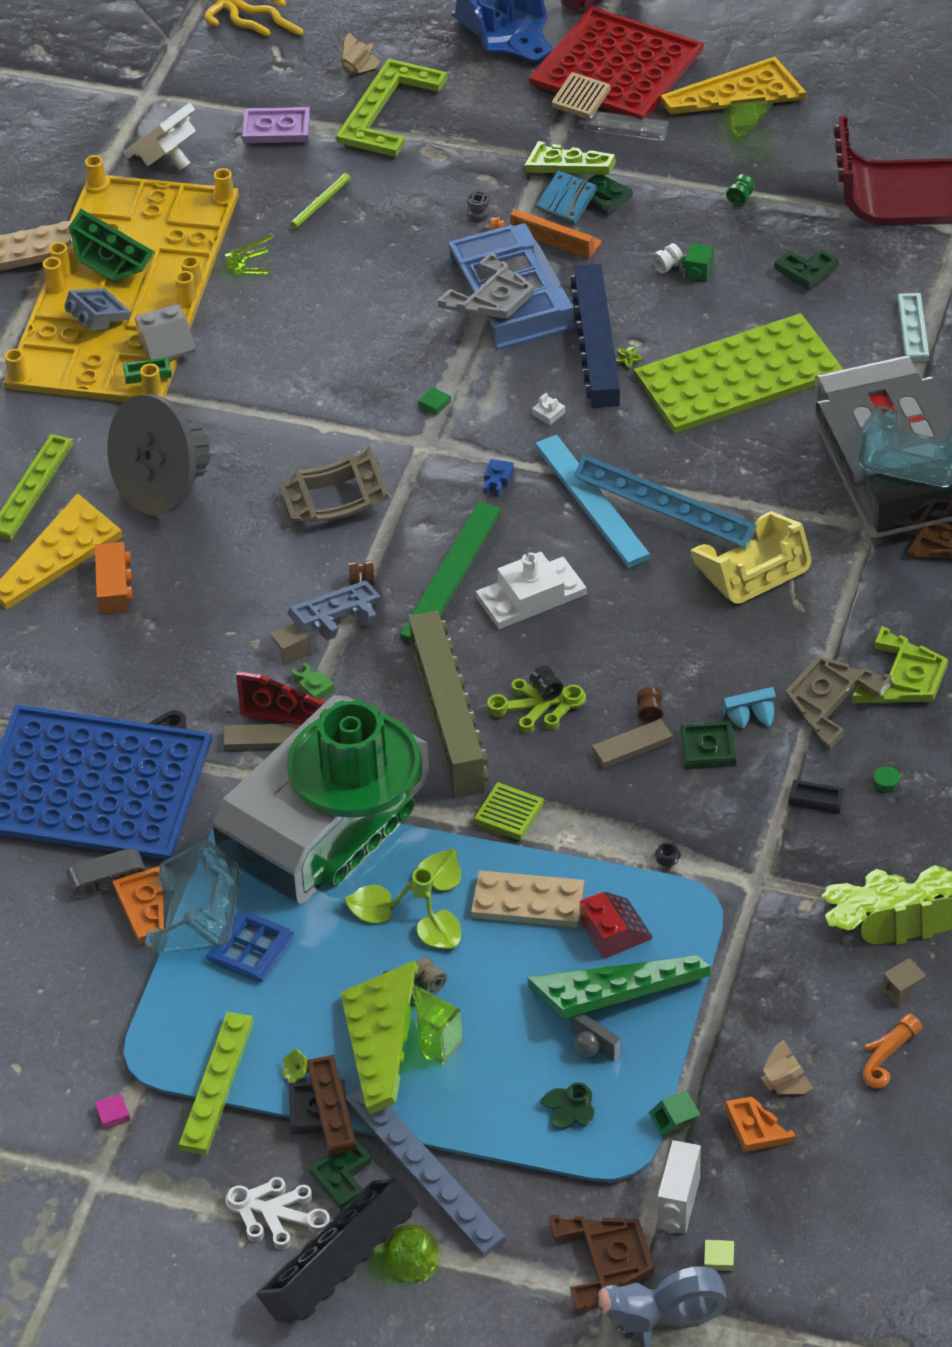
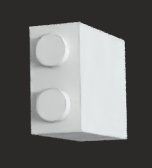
(679, 1187)

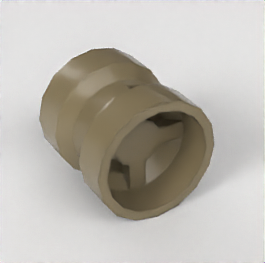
(431, 978)

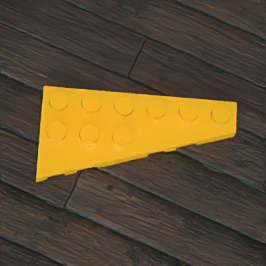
(747, 84)
(57, 550)

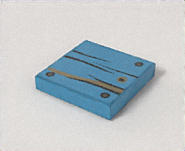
(566, 197)

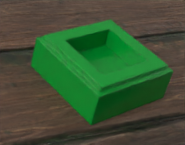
(434, 401)

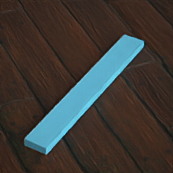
(593, 502)

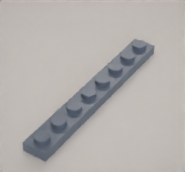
(430, 1175)

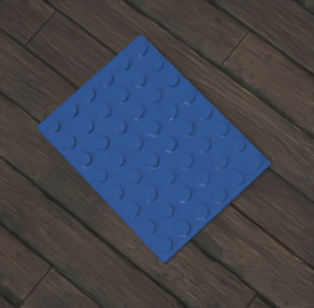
(97, 781)

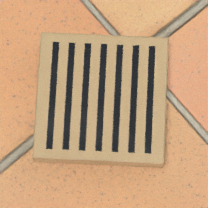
(581, 95)

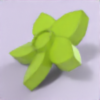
(628, 356)

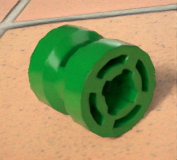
(740, 190)

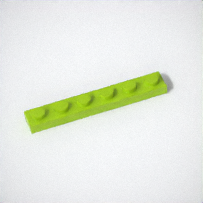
(216, 1084)

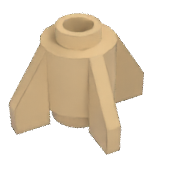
(357, 57)
(784, 1072)

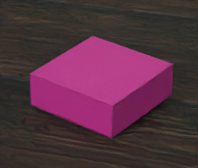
(112, 1111)

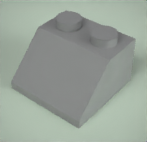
(165, 333)

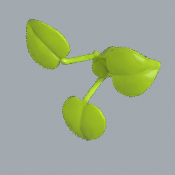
(439, 930)

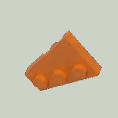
(141, 901)

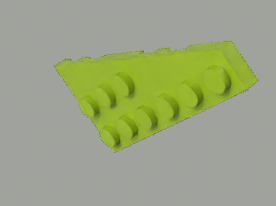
(378, 1026)

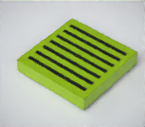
(509, 811)

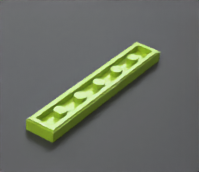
(32, 484)

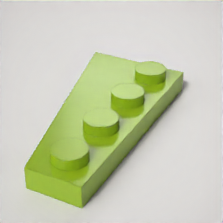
(554, 158)

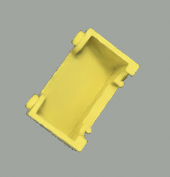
(770, 559)

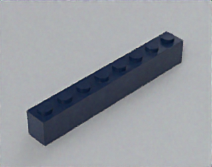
(596, 336)

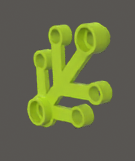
(571, 697)

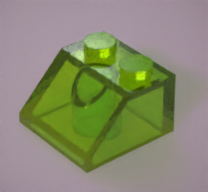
(436, 1025)

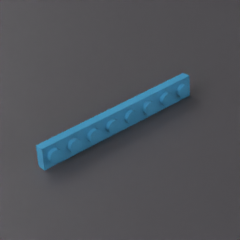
(665, 501)

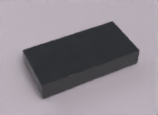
(816, 796)

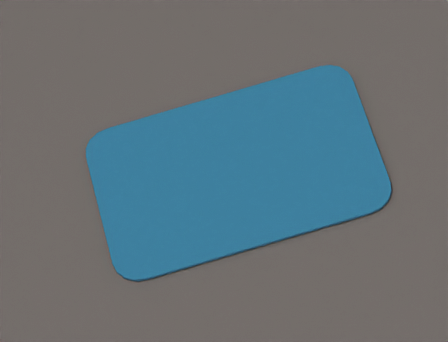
(513, 1041)

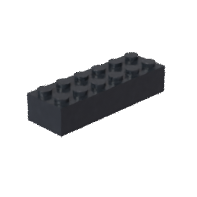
(337, 1250)

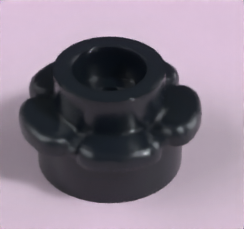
(667, 854)

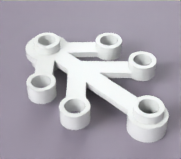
(274, 1209)

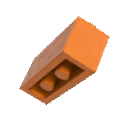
(113, 577)

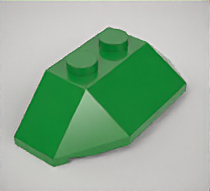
(107, 248)

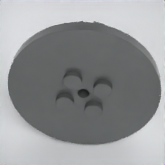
(155, 454)

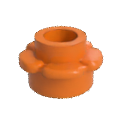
(496, 223)

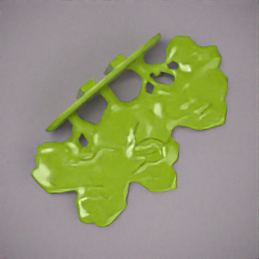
(894, 905)

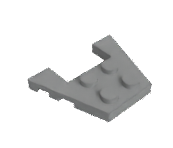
(496, 297)

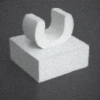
(548, 409)

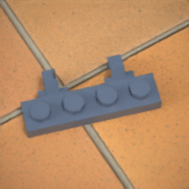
(322, 610)

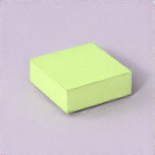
(719, 1255)

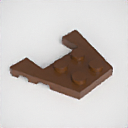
(616, 1251)

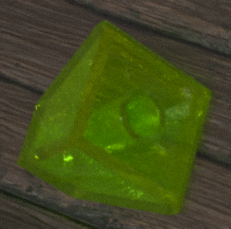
(745, 116)

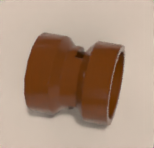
(366, 570)
(649, 704)

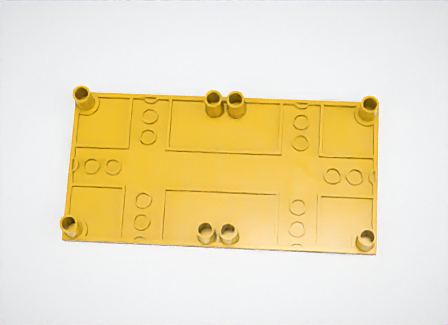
(185, 232)

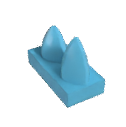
(759, 701)

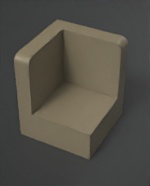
(292, 642)
(900, 979)

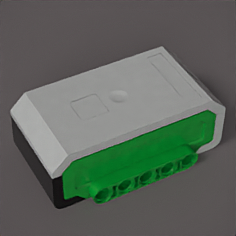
(291, 843)

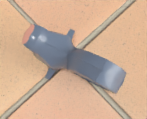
(678, 1301)

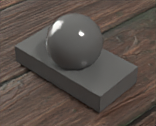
(594, 1038)

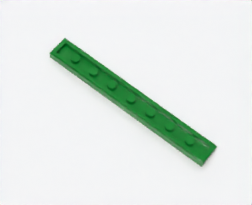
(456, 562)

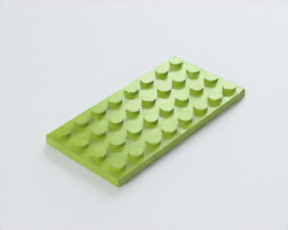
(736, 373)

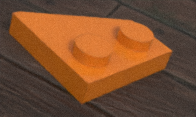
(755, 1126)

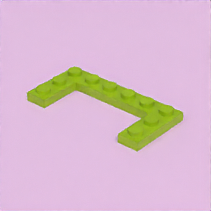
(356, 129)

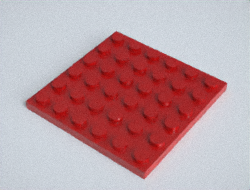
(622, 52)

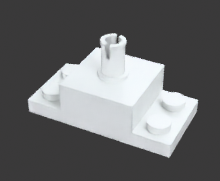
(165, 139)
(529, 589)

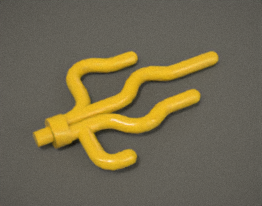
(232, 6)

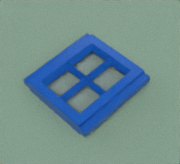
(252, 946)

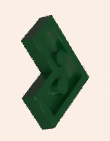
(806, 271)
(336, 1171)

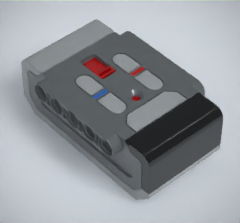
(841, 407)

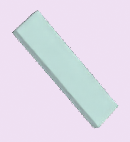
(913, 327)

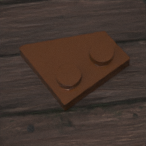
(932, 542)

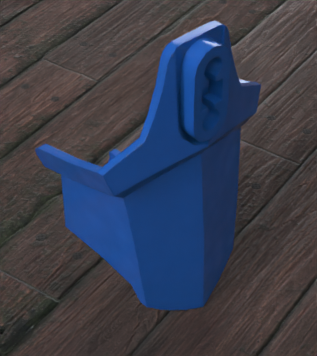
(507, 26)

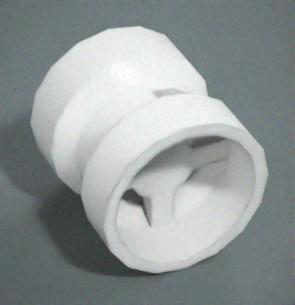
(666, 259)

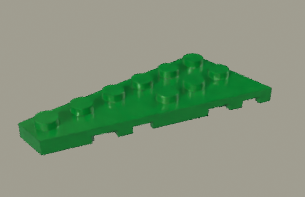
(596, 988)

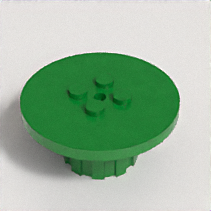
(353, 761)

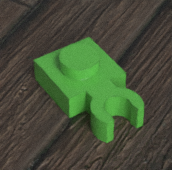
(313, 684)

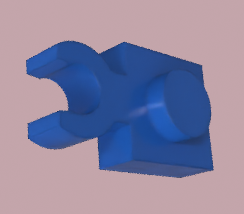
(497, 474)

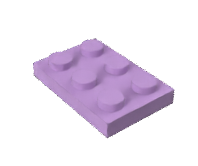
(276, 125)

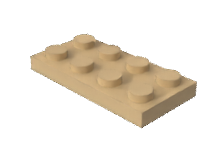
(33, 245)
(527, 899)

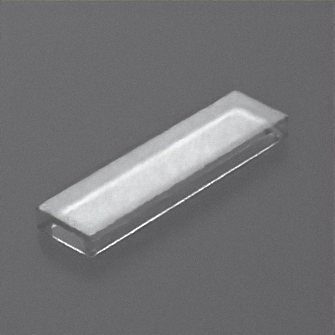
(625, 125)

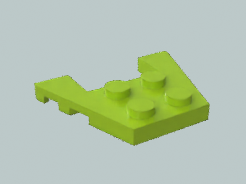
(914, 673)

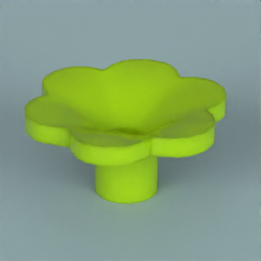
(294, 1066)

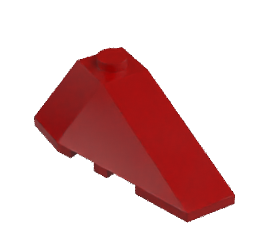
(273, 701)

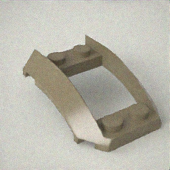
(363, 467)

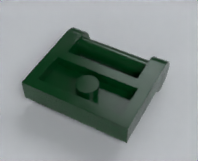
(609, 194)

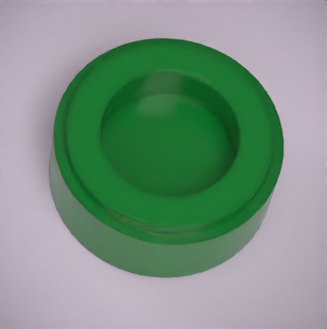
(886, 779)

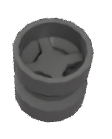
(478, 206)

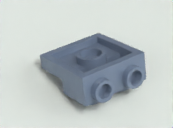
(95, 308)

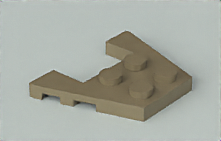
(825, 687)

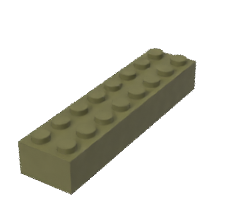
(448, 704)

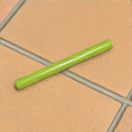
(323, 198)

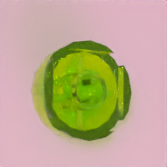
(411, 1254)

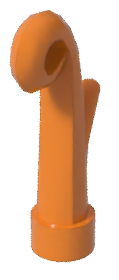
(906, 1028)

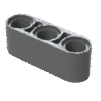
(96, 875)

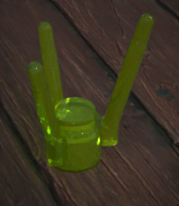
(236, 257)

